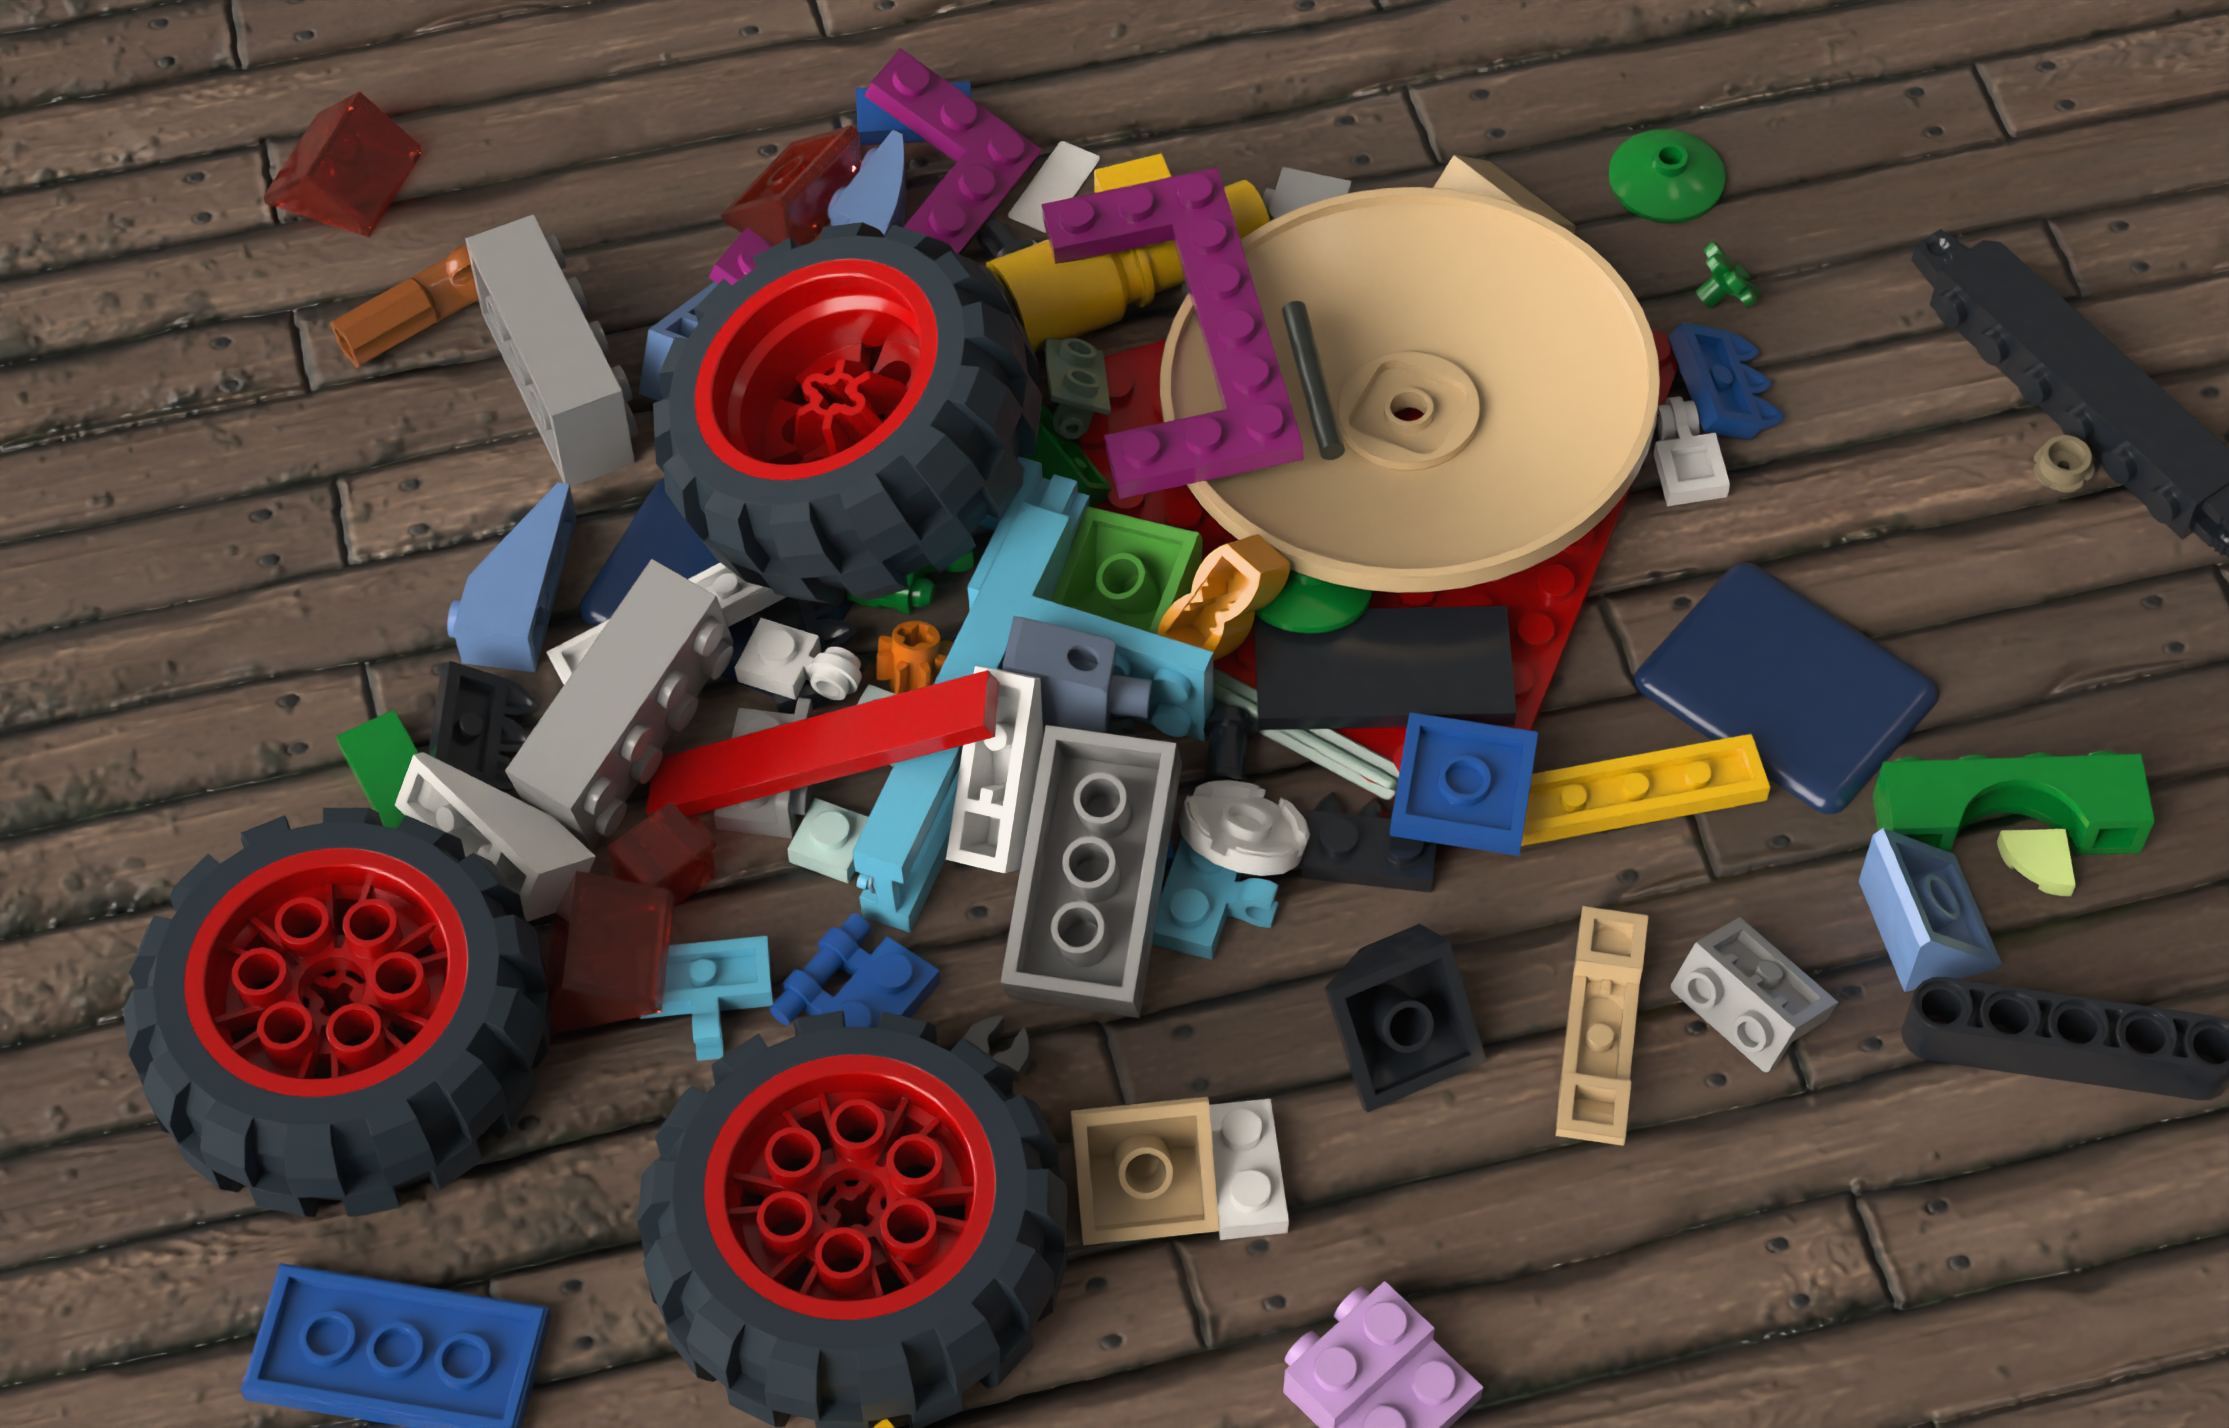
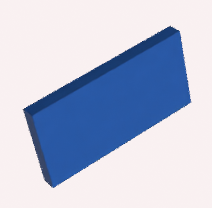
(395, 1352)

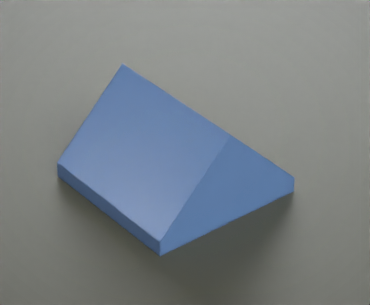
(1924, 911)

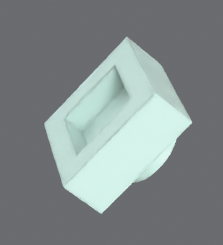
(827, 840)

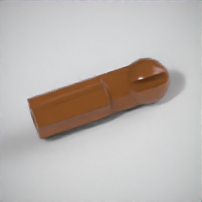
(406, 309)

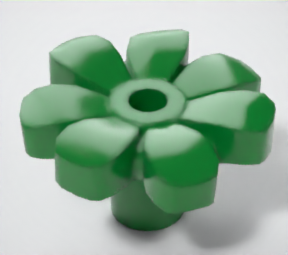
(1726, 279)

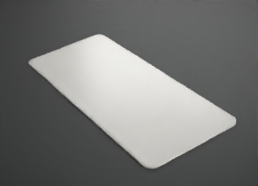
(1056, 180)

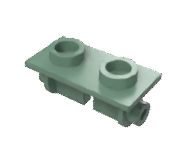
(1076, 384)

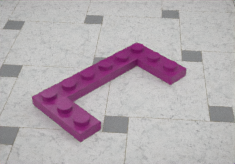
(986, 149)
(1257, 416)

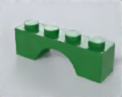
(2093, 796)

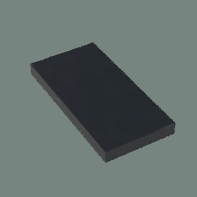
(1385, 667)

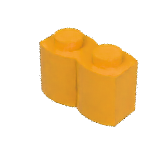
(1225, 596)

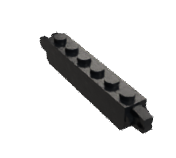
(2082, 383)

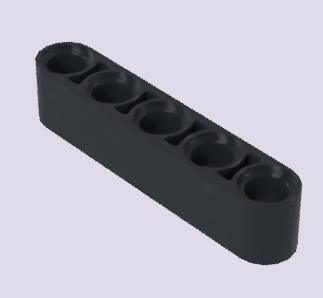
(2042, 1052)

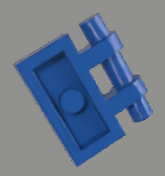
(885, 981)

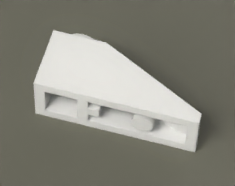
(999, 780)
(520, 840)

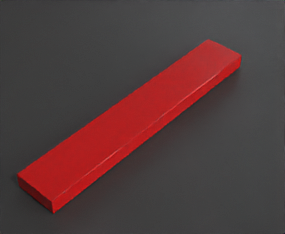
(828, 746)

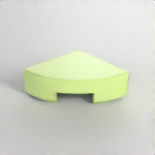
(2040, 857)

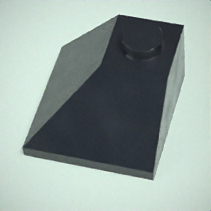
(1403, 1016)

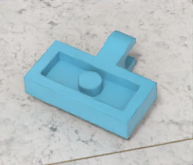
(1200, 899)
(713, 979)

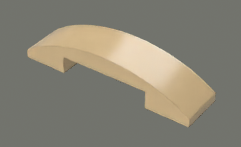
(1601, 1026)

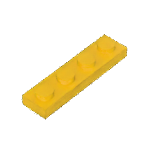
(1644, 789)

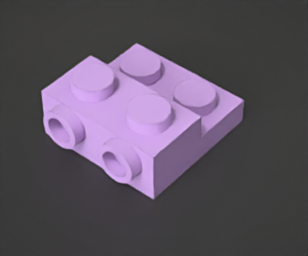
(1378, 1369)

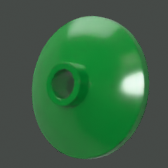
(1667, 176)
(1314, 605)

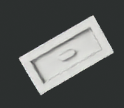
(1247, 1170)

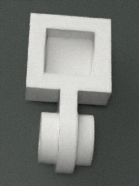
(1687, 462)
(785, 657)

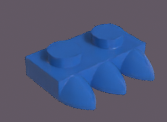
(1721, 383)

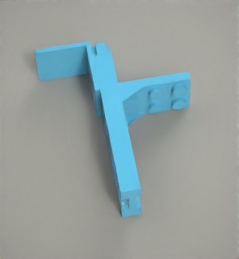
(1016, 577)

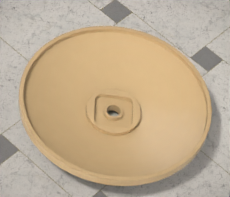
(1485, 322)

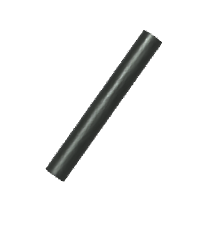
(1313, 380)

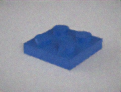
(1464, 784)

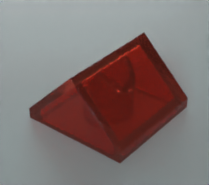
(346, 167)
(797, 188)
(607, 952)

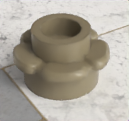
(2068, 453)

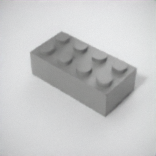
(553, 350)
(623, 704)
(1092, 871)

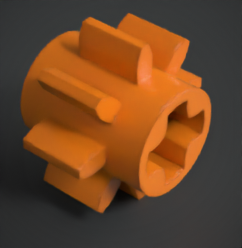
(911, 656)

